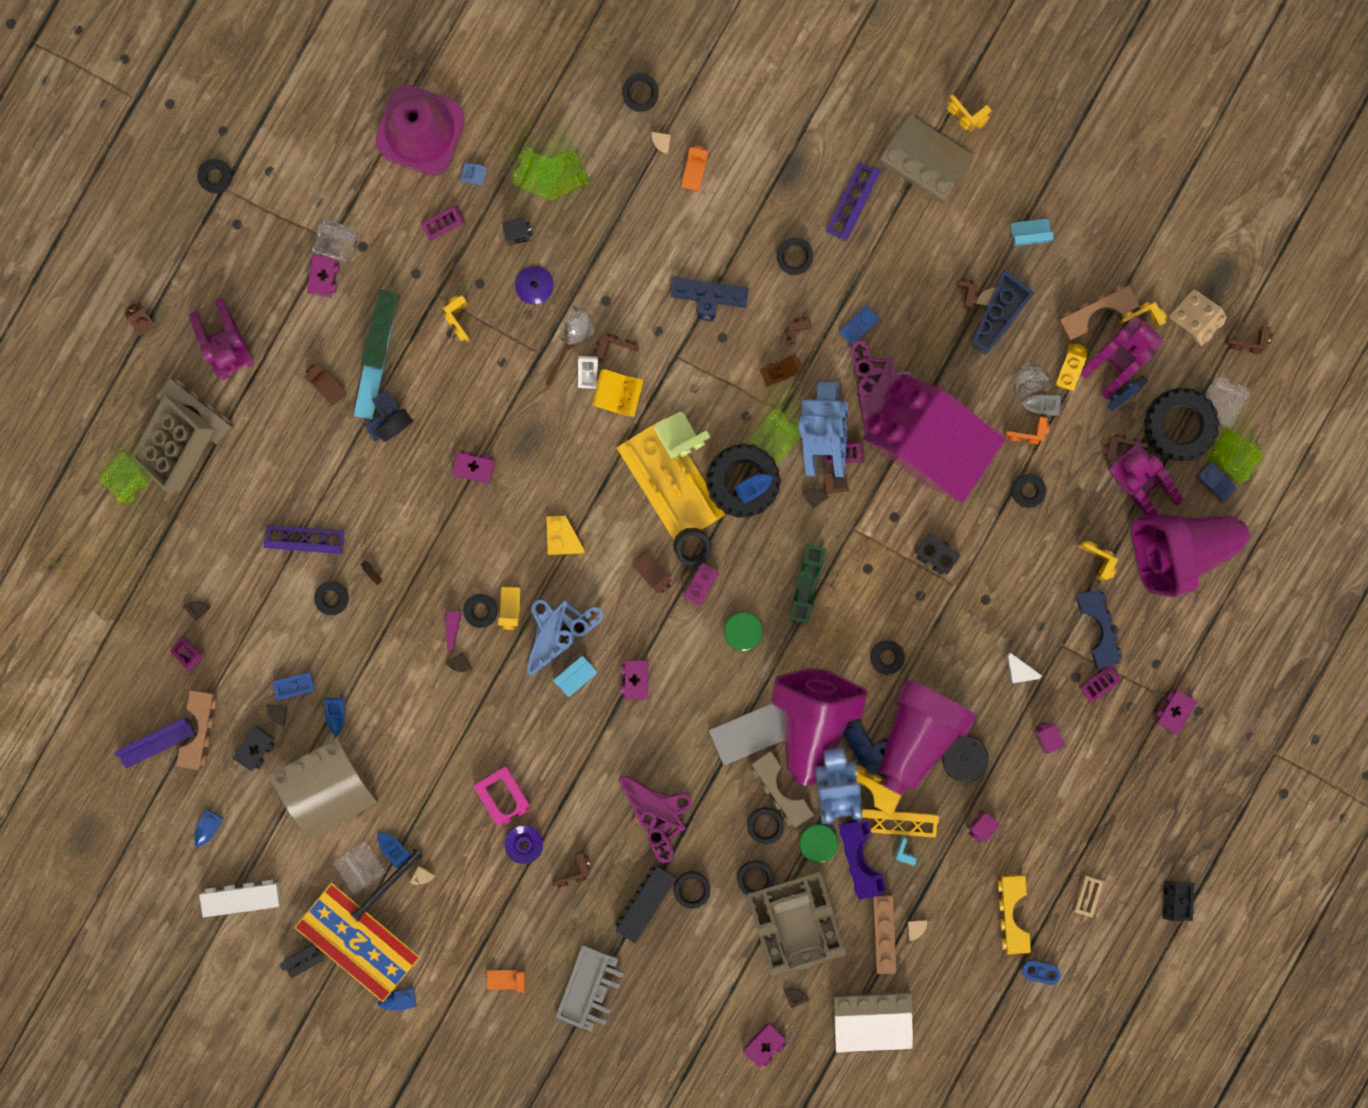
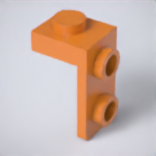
(695, 168)
(1041, 429)

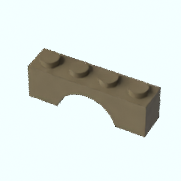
(176, 391)
(795, 809)

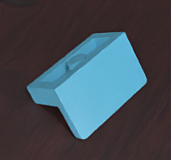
(1031, 232)
(575, 676)
(900, 855)

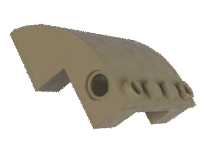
(323, 789)
(796, 924)

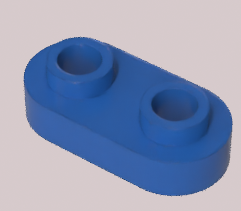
(1040, 972)

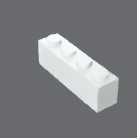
(240, 899)

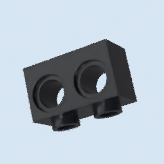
(517, 231)
(940, 550)

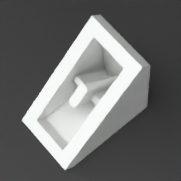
(587, 372)
(1019, 670)

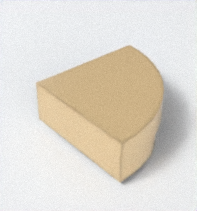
(661, 142)
(984, 298)
(421, 876)
(916, 929)

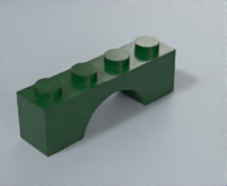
(379, 331)
(807, 583)

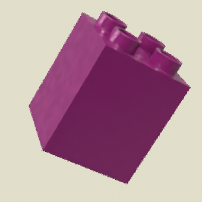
(933, 437)

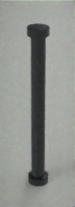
(386, 885)

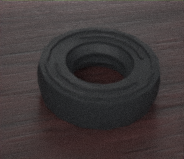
(203, 172)
(1017, 490)
(331, 586)
(472, 619)
(896, 649)

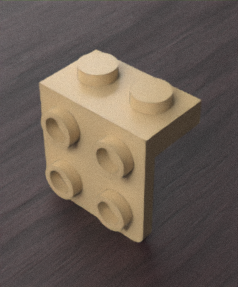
(1199, 316)

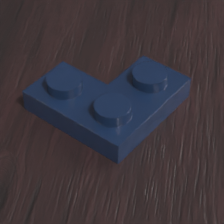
(387, 407)

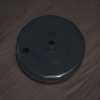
(966, 759)

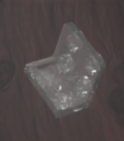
(1227, 399)

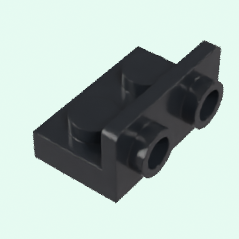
(1178, 901)
(302, 961)

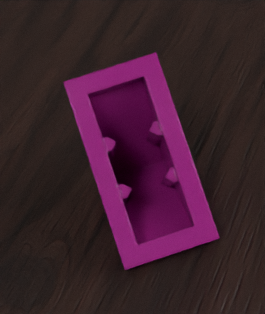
(187, 654)

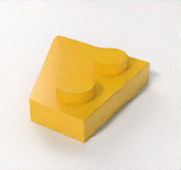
(561, 537)

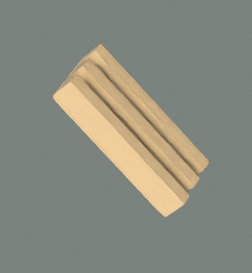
(1081, 893)

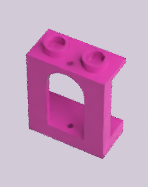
(521, 801)

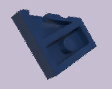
(1131, 388)

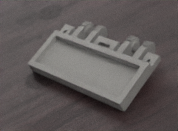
(586, 988)

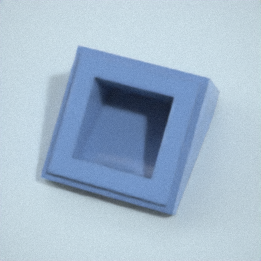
(473, 173)

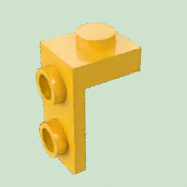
(1156, 314)
(1072, 366)
(509, 608)

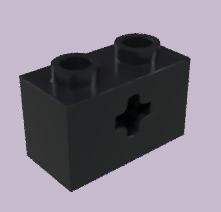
(244, 754)

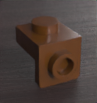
(971, 297)
(139, 318)
(799, 324)

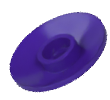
(541, 292)
(516, 851)

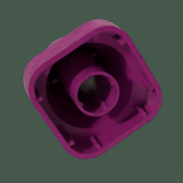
(428, 142)
(1179, 550)
(815, 716)
(920, 734)

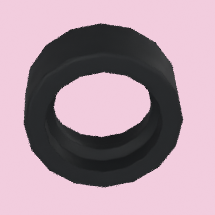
(640, 78)
(780, 256)
(394, 425)
(702, 556)
(765, 840)
(754, 864)
(692, 904)

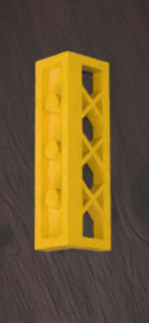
(903, 816)

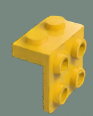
(966, 120)
(455, 305)
(617, 393)
(1108, 567)

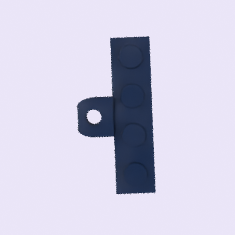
(709, 295)
(868, 755)

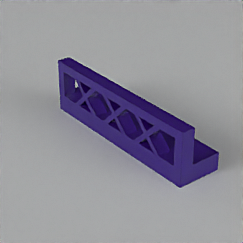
(859, 205)
(304, 546)
(156, 742)

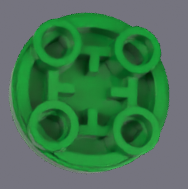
(743, 631)
(818, 843)

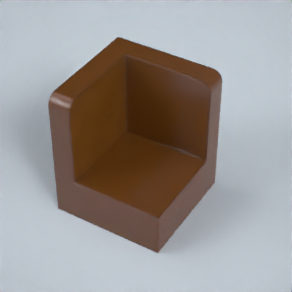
(835, 484)

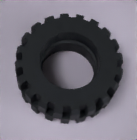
(1181, 398)
(717, 473)

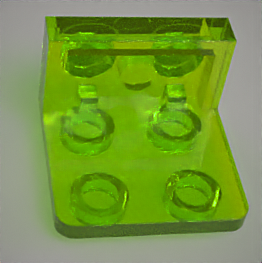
(561, 174)
(525, 176)
(776, 435)
(1235, 456)
(124, 478)

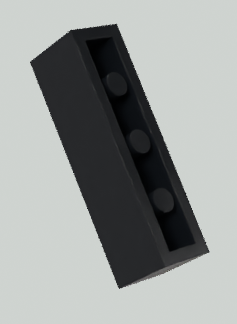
(646, 903)

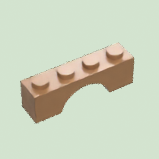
(1119, 302)
(202, 706)
(884, 934)

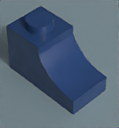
(1215, 481)

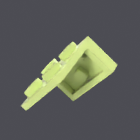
(679, 436)

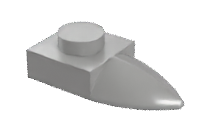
(1044, 404)

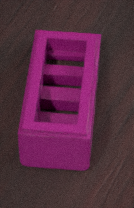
(458, 216)
(860, 454)
(452, 625)
(1084, 687)

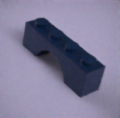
(1105, 651)

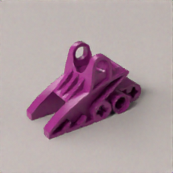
(224, 349)
(1127, 352)
(877, 397)
(1140, 474)
(657, 804)

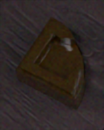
(814, 497)
(371, 573)
(196, 609)
(459, 663)
(277, 713)
(795, 997)

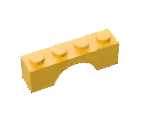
(883, 798)
(1012, 889)

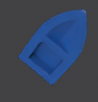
(753, 487)
(335, 714)
(207, 827)
(392, 849)
(399, 1000)

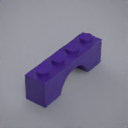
(866, 880)

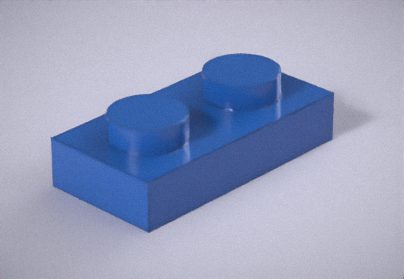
(859, 325)
(293, 686)

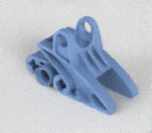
(824, 428)
(548, 632)
(843, 792)

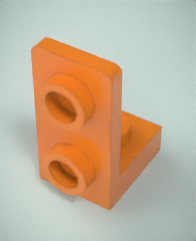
(506, 980)

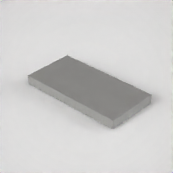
(749, 733)

